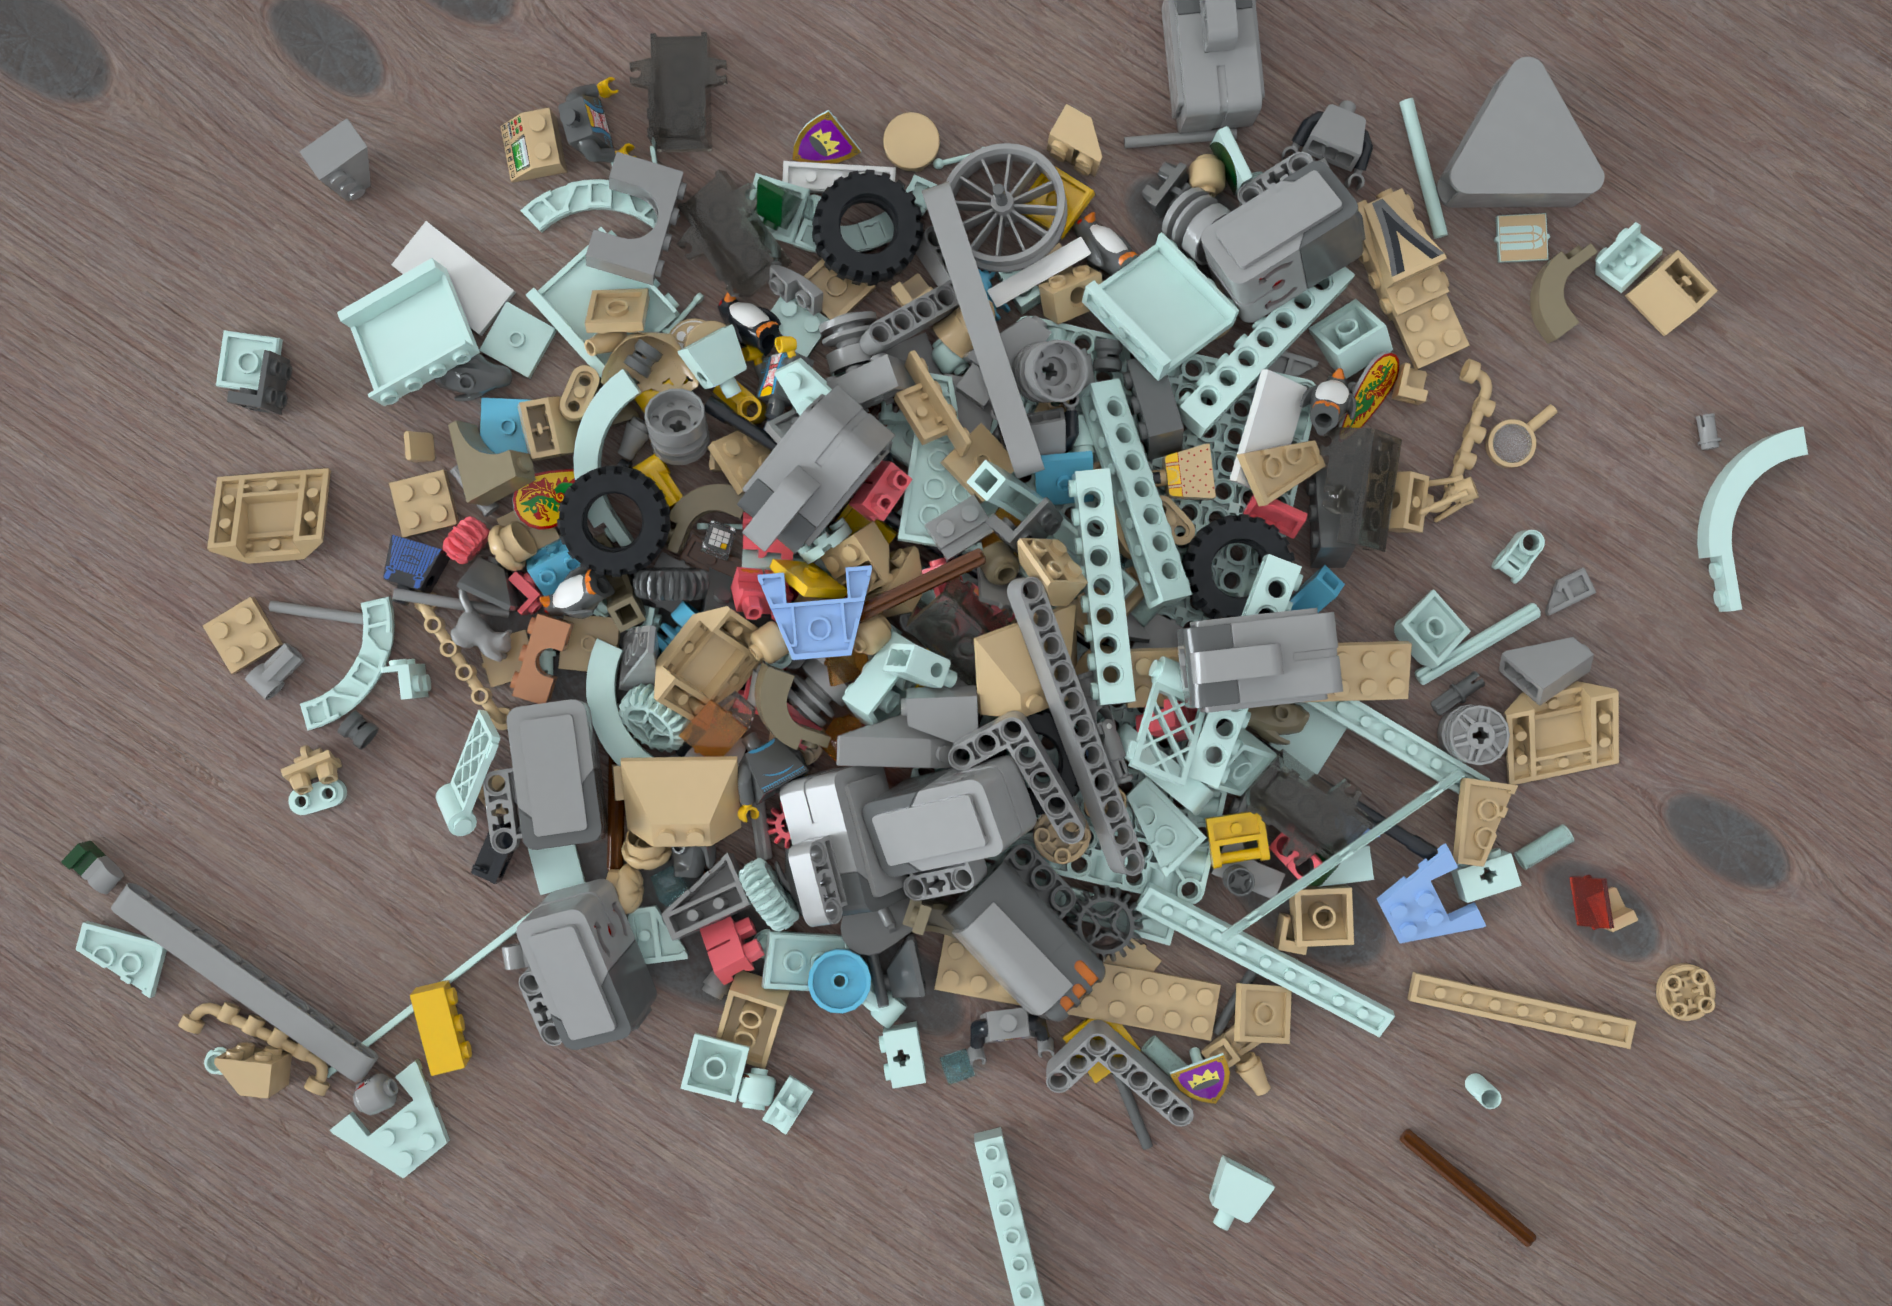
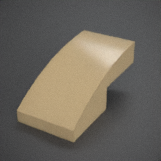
(1231, 1049)

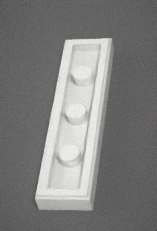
(822, 175)

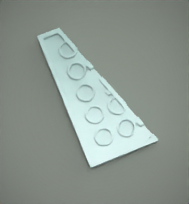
(932, 487)

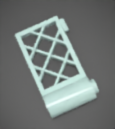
(1167, 681)
(459, 796)

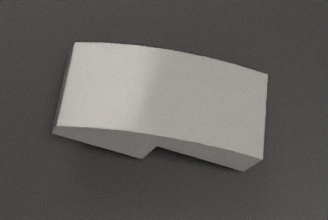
(793, 285)

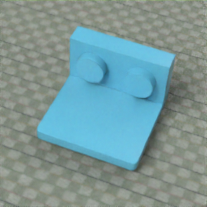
(551, 566)

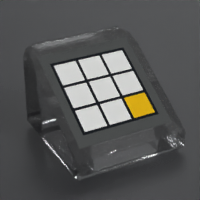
(718, 540)

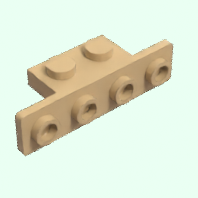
(928, 409)

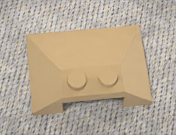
(269, 515)
(705, 661)
(1005, 669)
(1564, 734)
(681, 799)

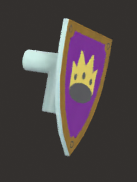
(824, 141)
(1203, 1079)

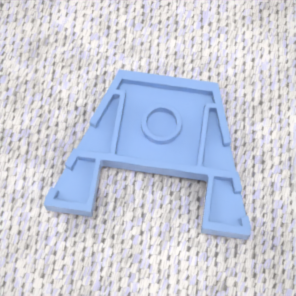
(819, 626)
(1416, 909)

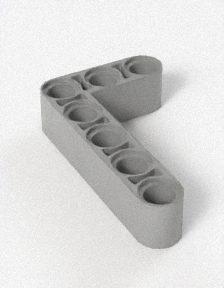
(927, 304)
(1028, 766)
(1121, 1067)

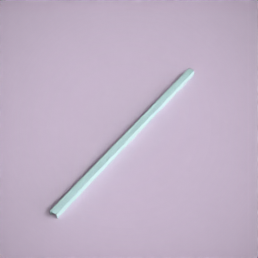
(1341, 855)
(453, 976)

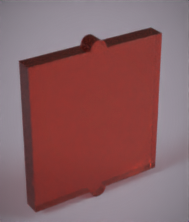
(1591, 902)

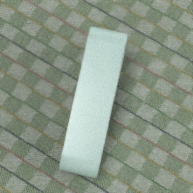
(1192, 796)

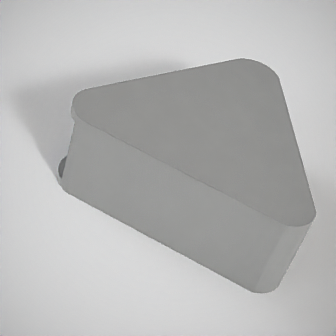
(1521, 149)

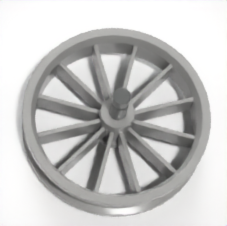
(1006, 207)

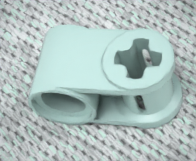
(1517, 560)

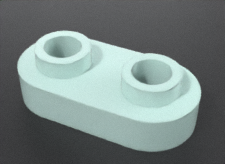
(317, 799)

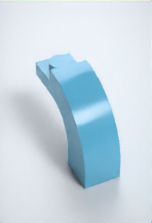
(1317, 590)

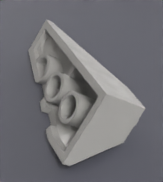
(639, 657)
(892, 745)

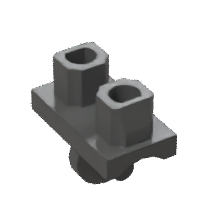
(1175, 184)

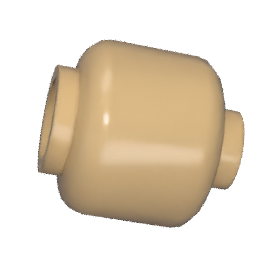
(1208, 174)
(872, 635)
(768, 643)

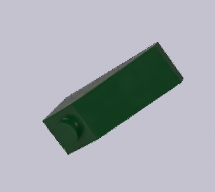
(776, 204)

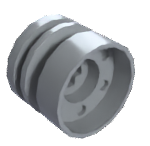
(1189, 217)
(845, 334)
(1064, 369)
(677, 426)
(815, 692)
(1457, 730)

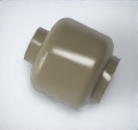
(1000, 564)

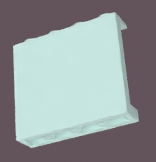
(567, 298)
(1161, 307)
(410, 331)

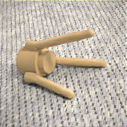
(1462, 493)

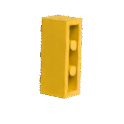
(441, 1027)

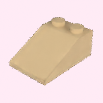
(752, 1016)

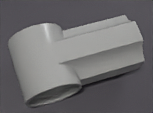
(270, 676)

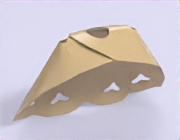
(669, 365)

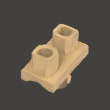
(309, 766)

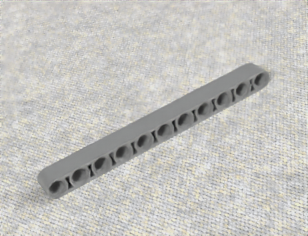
(983, 330)
(1065, 718)
(244, 982)

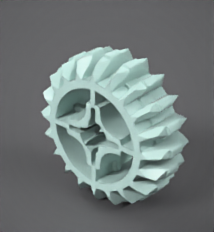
(651, 720)
(768, 895)

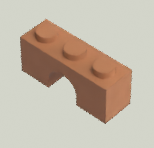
(532, 681)

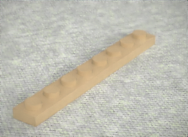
(1521, 1010)

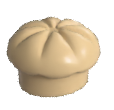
(511, 545)
(643, 855)
(628, 885)

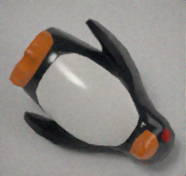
(752, 324)

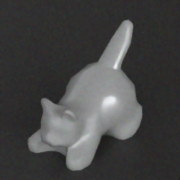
(474, 631)

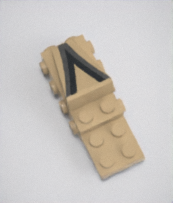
(1407, 278)

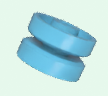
(835, 997)

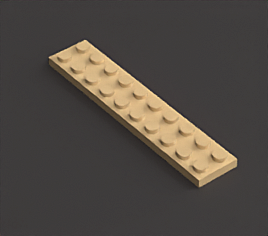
(1367, 671)
(1123, 997)

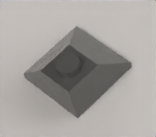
(490, 582)
(905, 971)

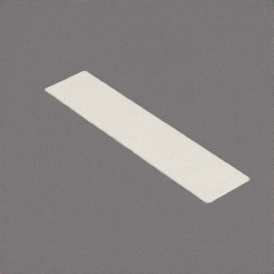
(1039, 272)

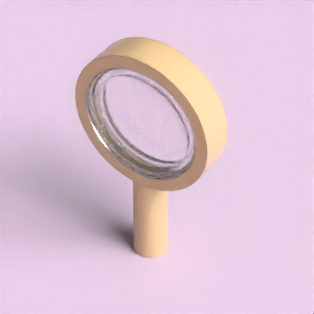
(1513, 441)

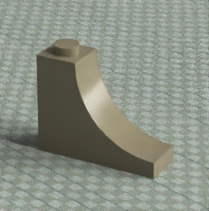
(483, 473)

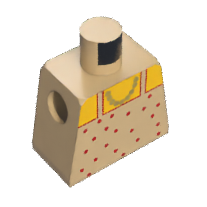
(1187, 474)

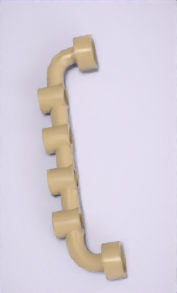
(1473, 431)
(497, 715)
(254, 1027)

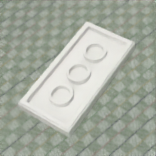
(477, 288)
(1270, 418)

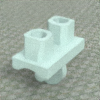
(788, 1104)

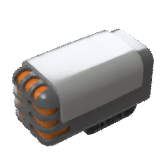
(1020, 935)

